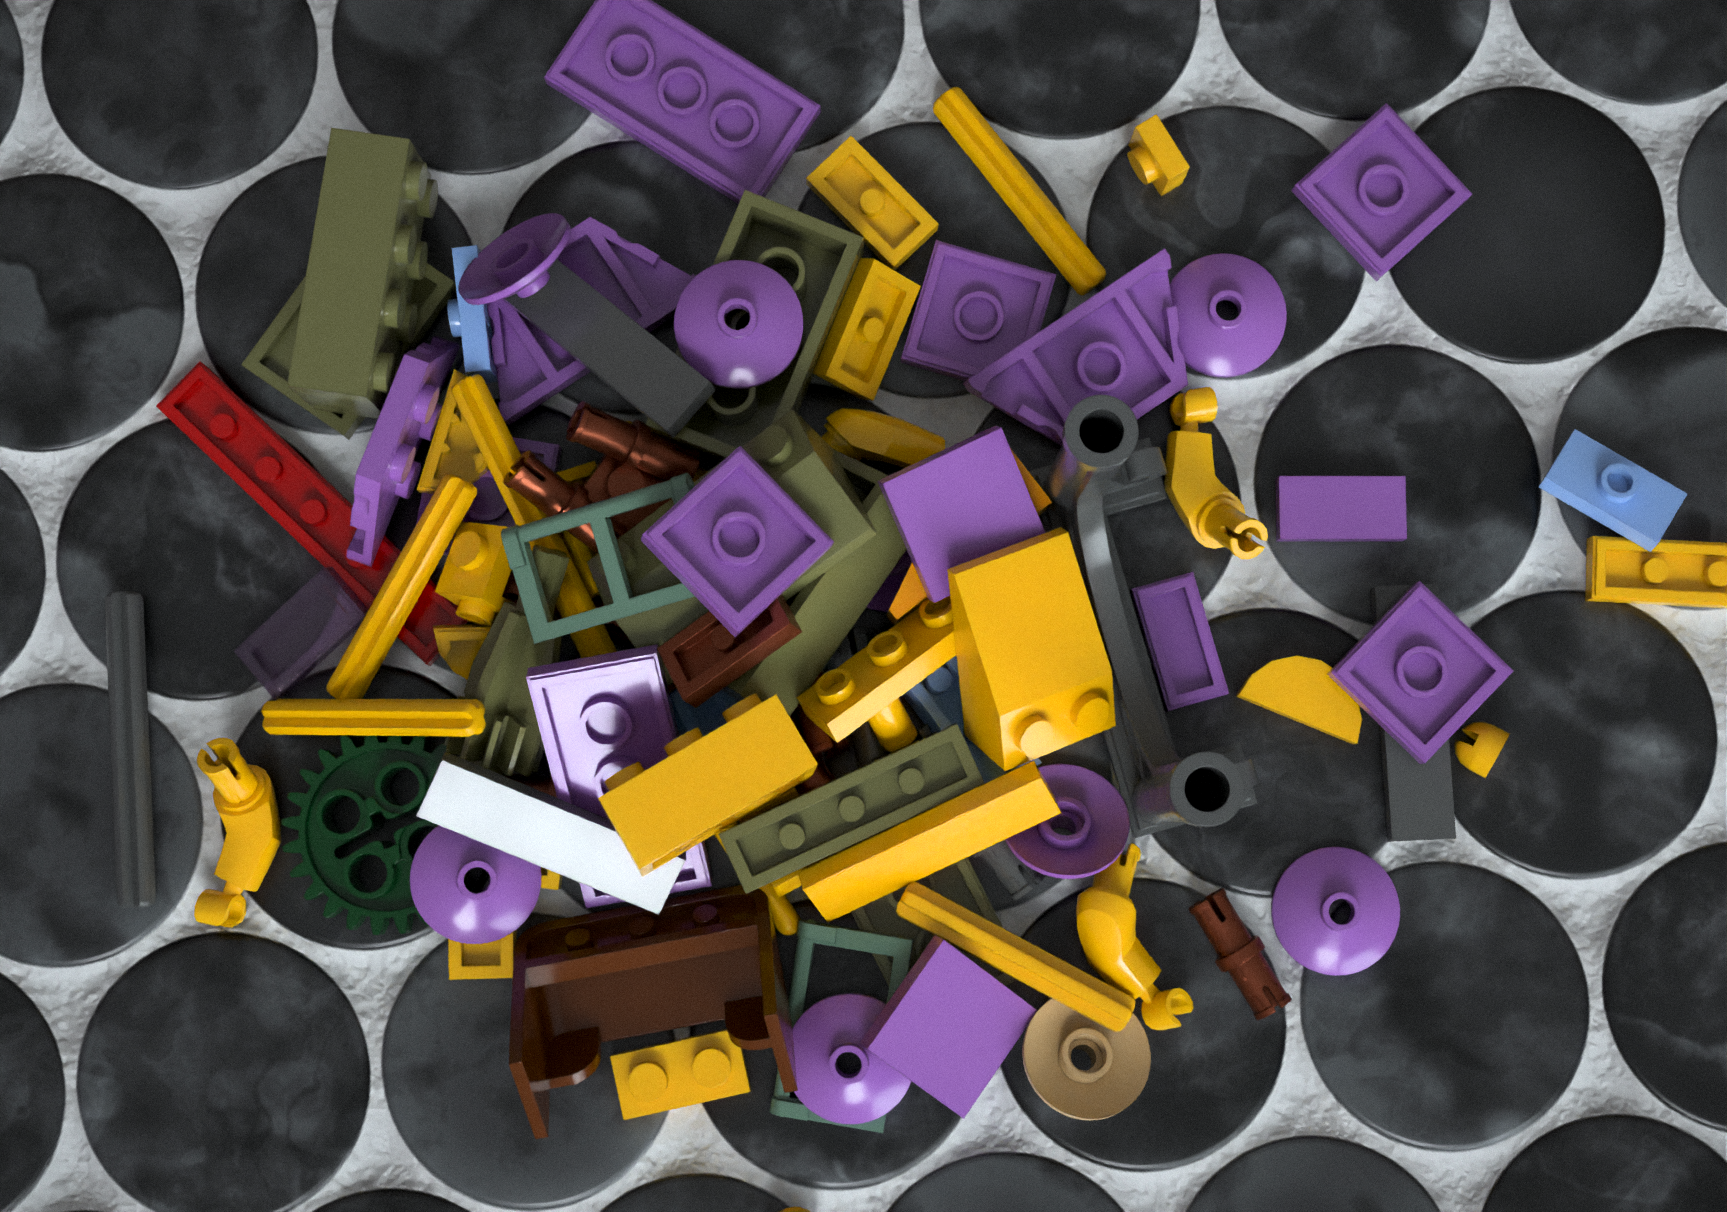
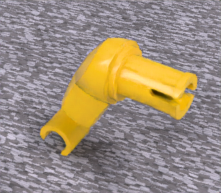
(880, 437)
(1199, 497)
(253, 830)
(1111, 947)

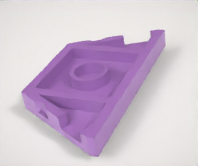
(625, 273)
(1108, 345)
(388, 461)

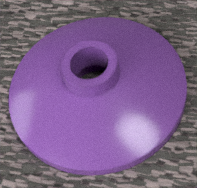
(516, 261)
(1220, 345)
(745, 355)
(1090, 811)
(1303, 904)
(466, 915)
(822, 1035)

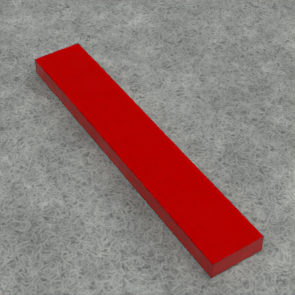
(295, 496)

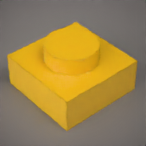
(1156, 156)
(482, 960)

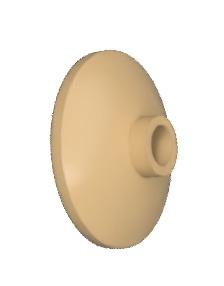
(1117, 1062)

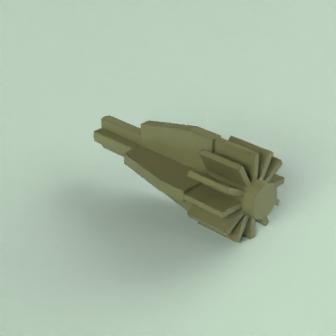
(500, 683)

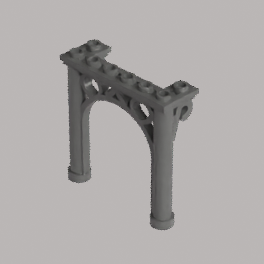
(1094, 476)

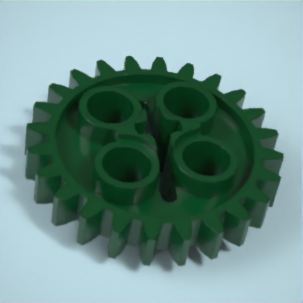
(366, 777)

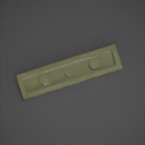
(851, 808)

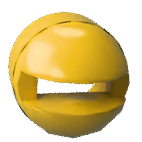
(1485, 750)

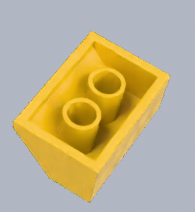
(707, 782)

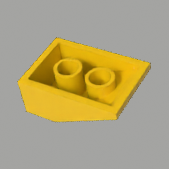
(1028, 651)

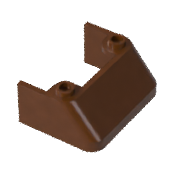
(643, 975)

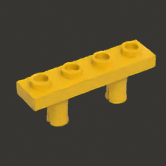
(875, 678)

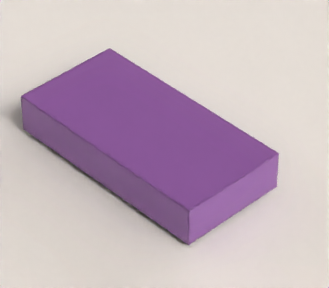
(1341, 509)
(1179, 641)

